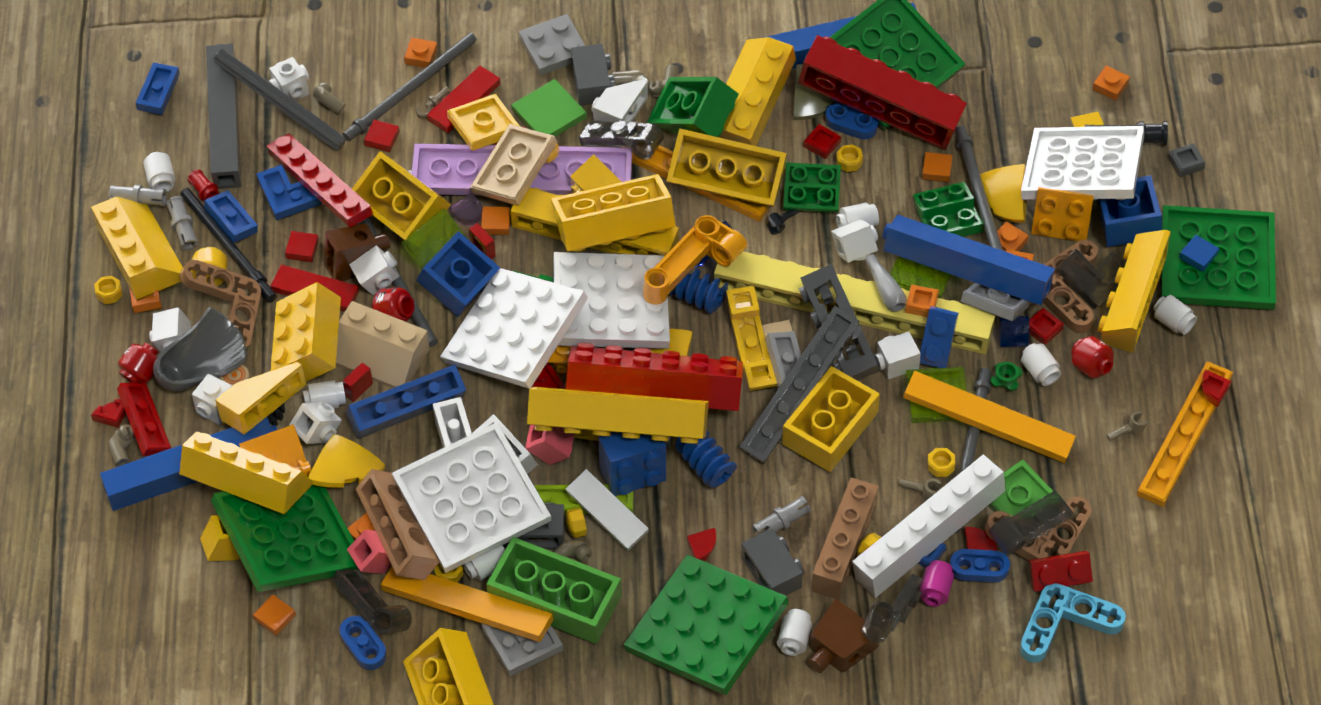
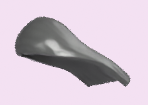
(207, 348)

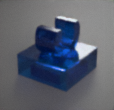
(1014, 332)

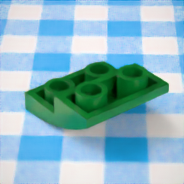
(812, 187)
(949, 209)

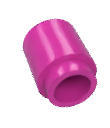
(937, 583)

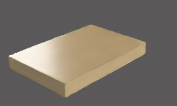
(513, 164)

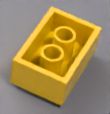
(397, 196)
(307, 331)
(830, 419)

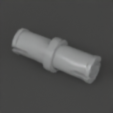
(139, 194)
(182, 223)
(783, 516)

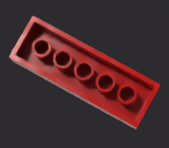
(881, 92)
(656, 374)

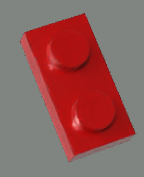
(1061, 569)

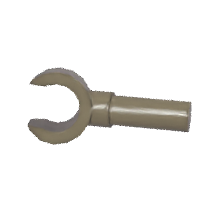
(1132, 427)
(924, 488)

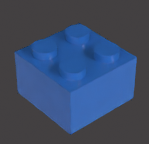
(1131, 216)
(457, 274)
(631, 462)

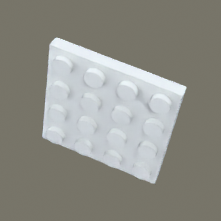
(1084, 161)
(615, 300)
(514, 327)
(471, 497)

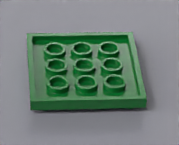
(903, 41)
(1241, 271)
(288, 547)
(706, 624)

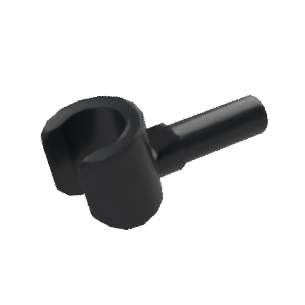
(776, 221)

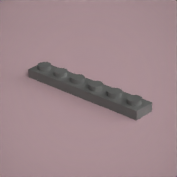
(799, 383)

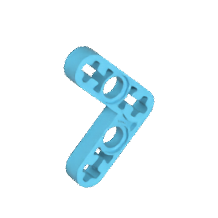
(1065, 608)

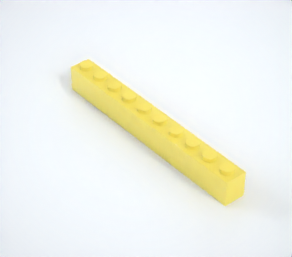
(779, 284)

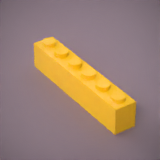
(538, 217)
(617, 413)

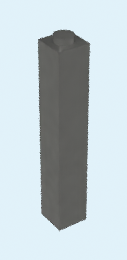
(223, 121)

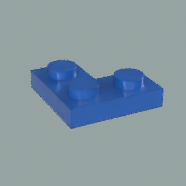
(283, 196)

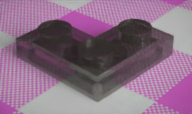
(1089, 281)

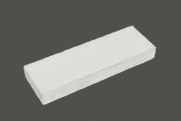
(607, 510)

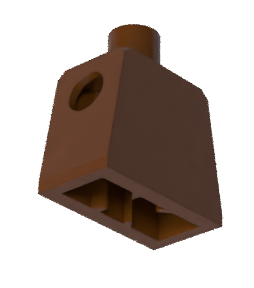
(347, 245)
(839, 639)

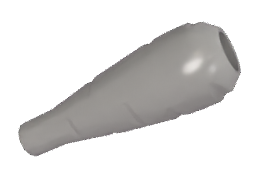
(888, 288)

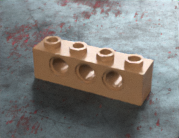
(396, 526)
(844, 538)

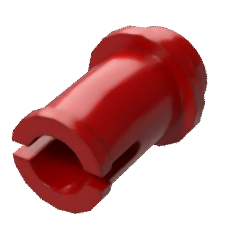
(202, 185)

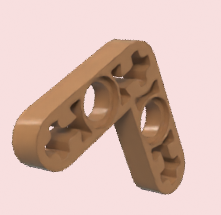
(1059, 288)
(237, 299)
(1043, 545)

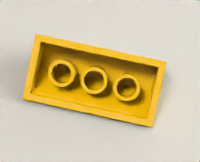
(759, 81)
(727, 167)
(613, 213)
(137, 245)
(1134, 290)
(242, 472)
(447, 671)

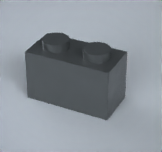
(591, 72)
(771, 562)

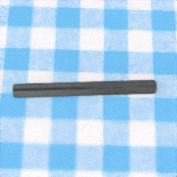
(279, 99)

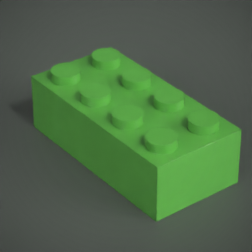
(573, 592)

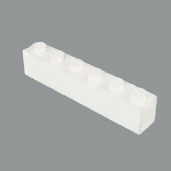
(929, 526)

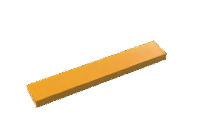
(660, 164)
(989, 416)
(1180, 442)
(471, 604)

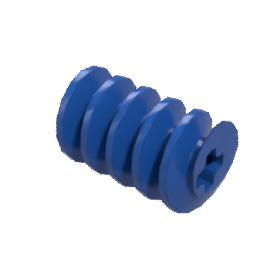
(701, 291)
(707, 460)

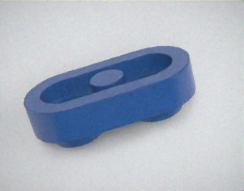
(849, 121)
(979, 565)
(364, 644)

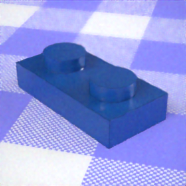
(157, 88)
(231, 216)
(938, 337)

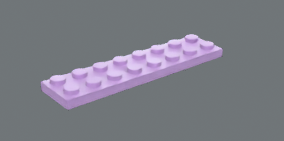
(453, 168)

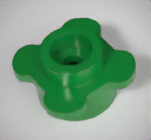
(1006, 369)

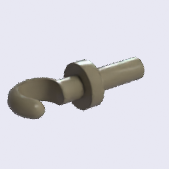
(433, 101)

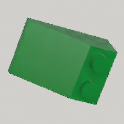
(694, 105)

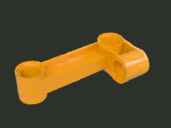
(704, 238)

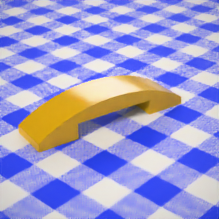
(750, 338)

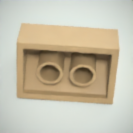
(382, 343)

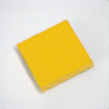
(481, 121)

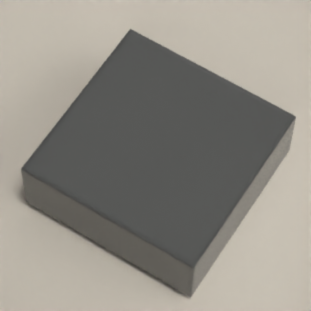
(1186, 160)

